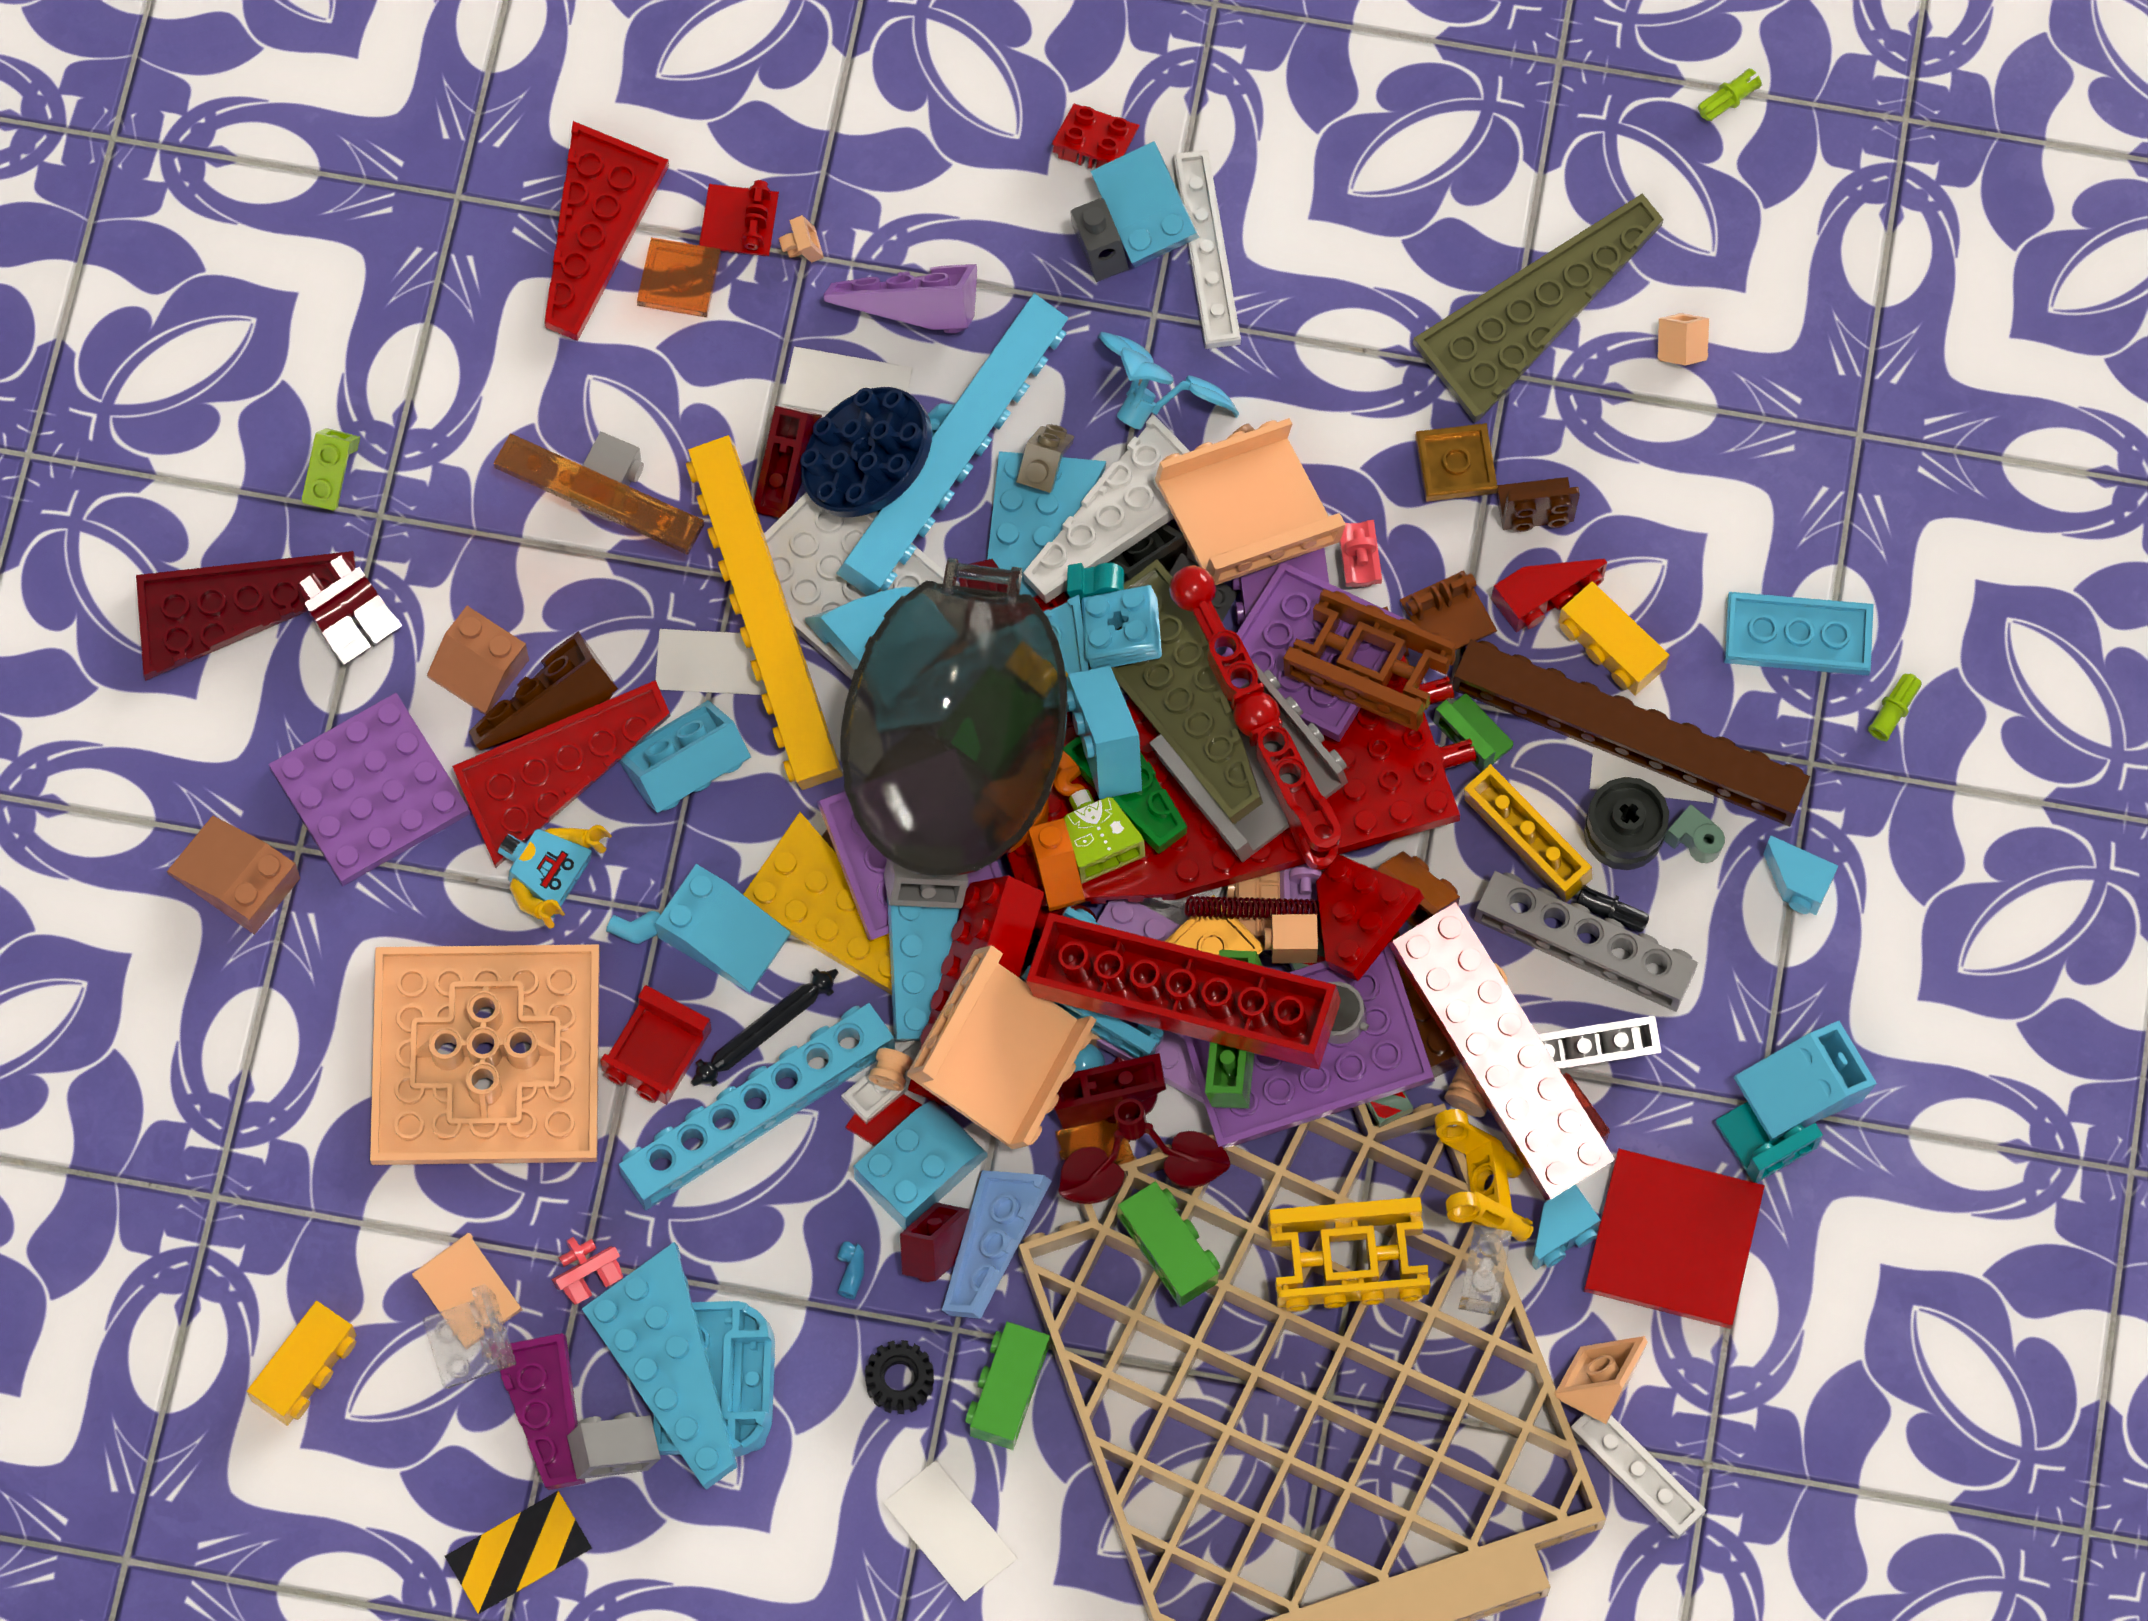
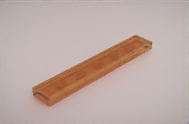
(599, 494)

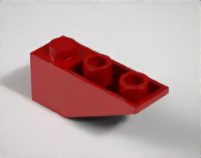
(1538, 589)

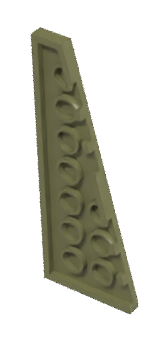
(1506, 329)

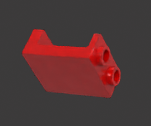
(656, 1046)

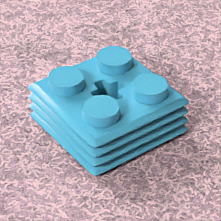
(1140, 633)

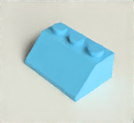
(685, 756)

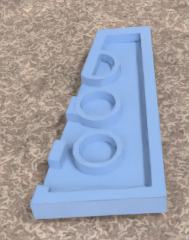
(992, 1234)

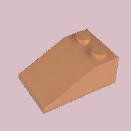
(235, 873)

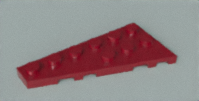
(215, 606)

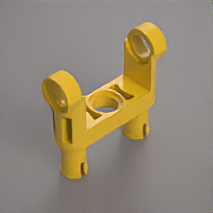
(1484, 1157)

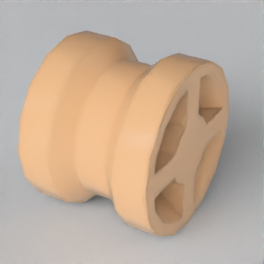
(890, 1069)

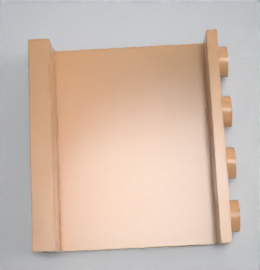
(1246, 502)
(1000, 1051)

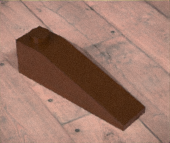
(565, 686)

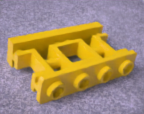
(1349, 1223)

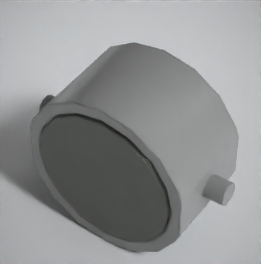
(1350, 1016)

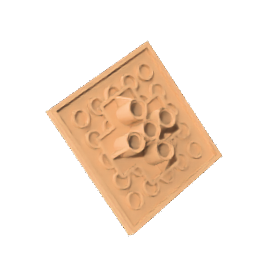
(539, 1099)

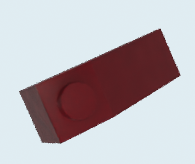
(781, 464)
(1096, 1091)

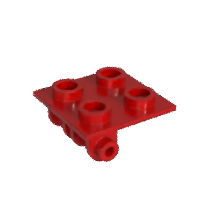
(1094, 136)
(740, 218)

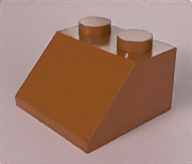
(1415, 872)

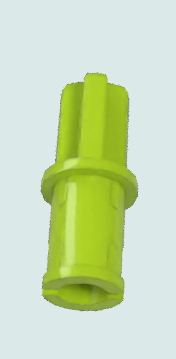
(1729, 95)
(1895, 707)

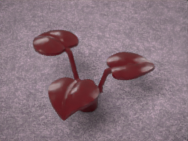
(1093, 1177)

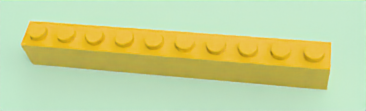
(764, 612)

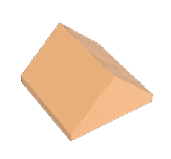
(1600, 1376)

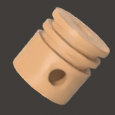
(1464, 1095)

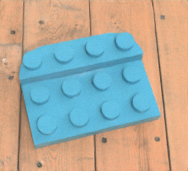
(742, 1369)

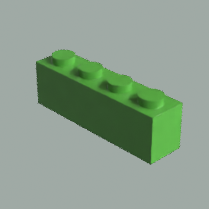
(1230, 1068)

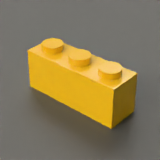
(1612, 639)
(303, 1364)

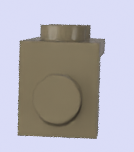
(1043, 457)

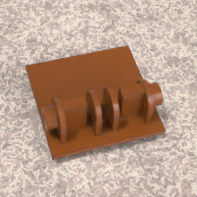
(1450, 609)

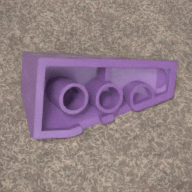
(929, 301)

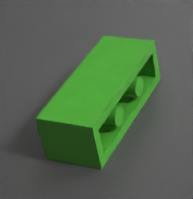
(1169, 1243)
(1008, 1385)

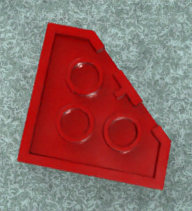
(1360, 914)

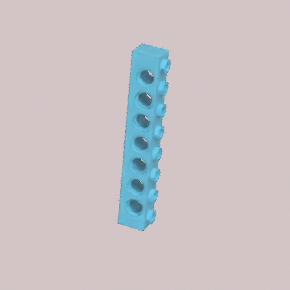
(653, 1186)

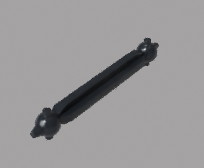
(764, 1027)

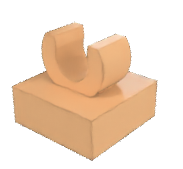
(802, 240)

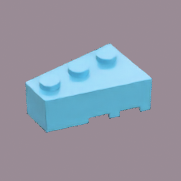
(1105, 731)

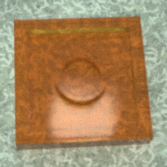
(679, 277)

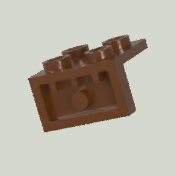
(1537, 504)

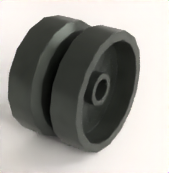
(1626, 823)

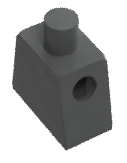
(1096, 233)

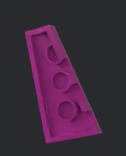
(545, 1405)

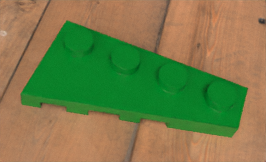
(1148, 810)

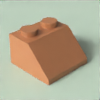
(477, 660)

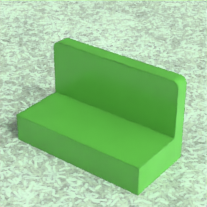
(1467, 720)

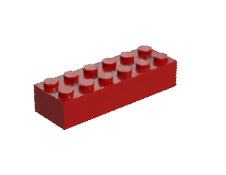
(994, 914)

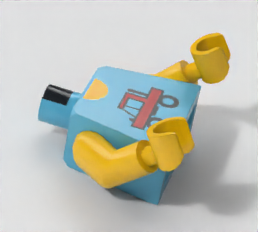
(549, 867)

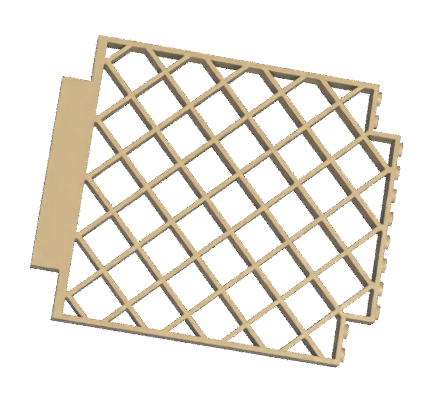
(1453, 1589)

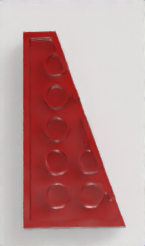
(599, 212)
(542, 772)

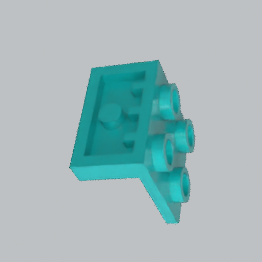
(1756, 1151)

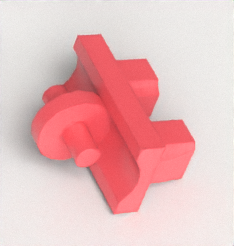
(1360, 555)
(603, 1263)

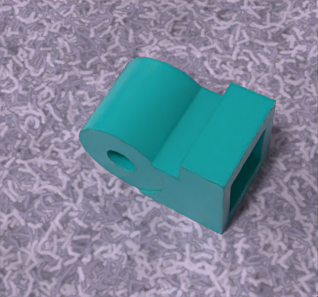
(1094, 580)

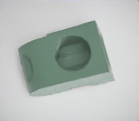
(1698, 834)

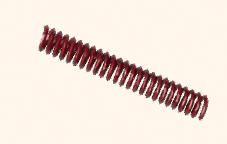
(1205, 907)

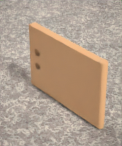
(458, 1270)

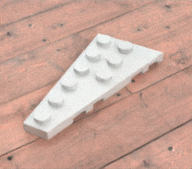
(1113, 515)

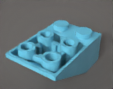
(1806, 1081)

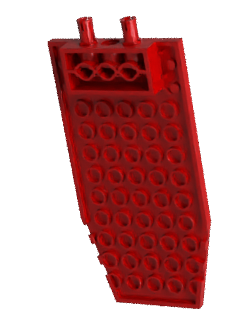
(1391, 792)

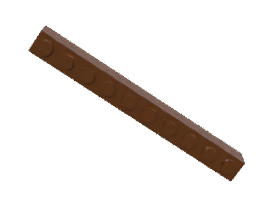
(1630, 731)

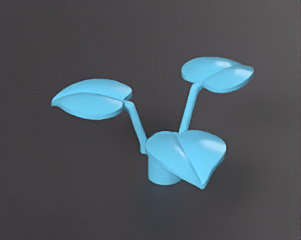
(1140, 400)

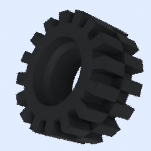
(899, 1354)

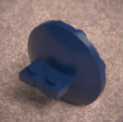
(866, 452)

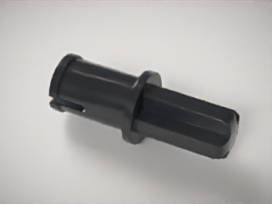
(1612, 908)

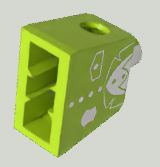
(1101, 835)

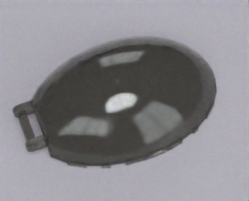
(955, 723)

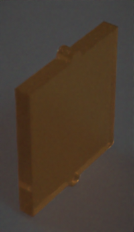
(1095, 1135)

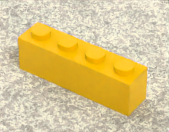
(1528, 833)

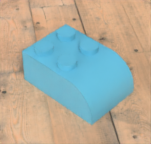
(918, 1163)

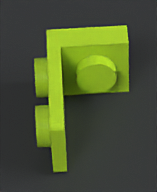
(328, 467)

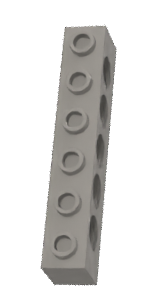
(1596, 958)

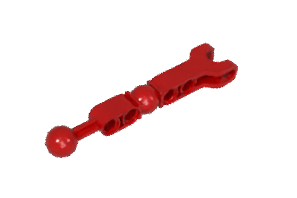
(1258, 716)

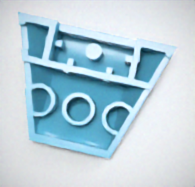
(854, 622)

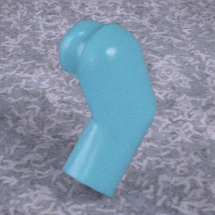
(635, 931)

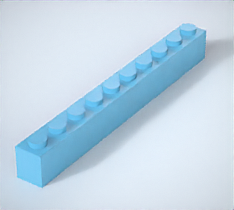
(953, 445)

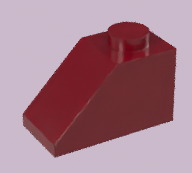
(933, 1241)

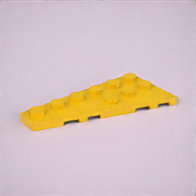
(810, 897)

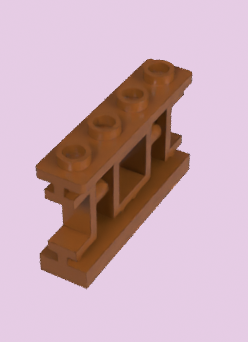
(1358, 683)

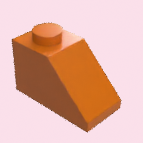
(1056, 864)

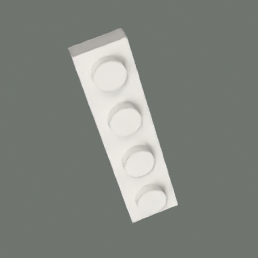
(1639, 1473)

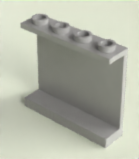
(1268, 819)

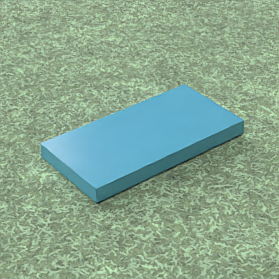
(1798, 633)

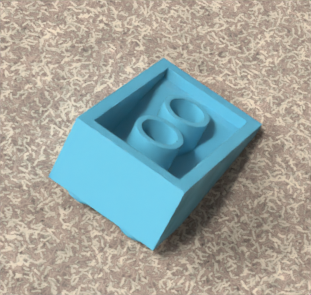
(1144, 204)
(721, 929)

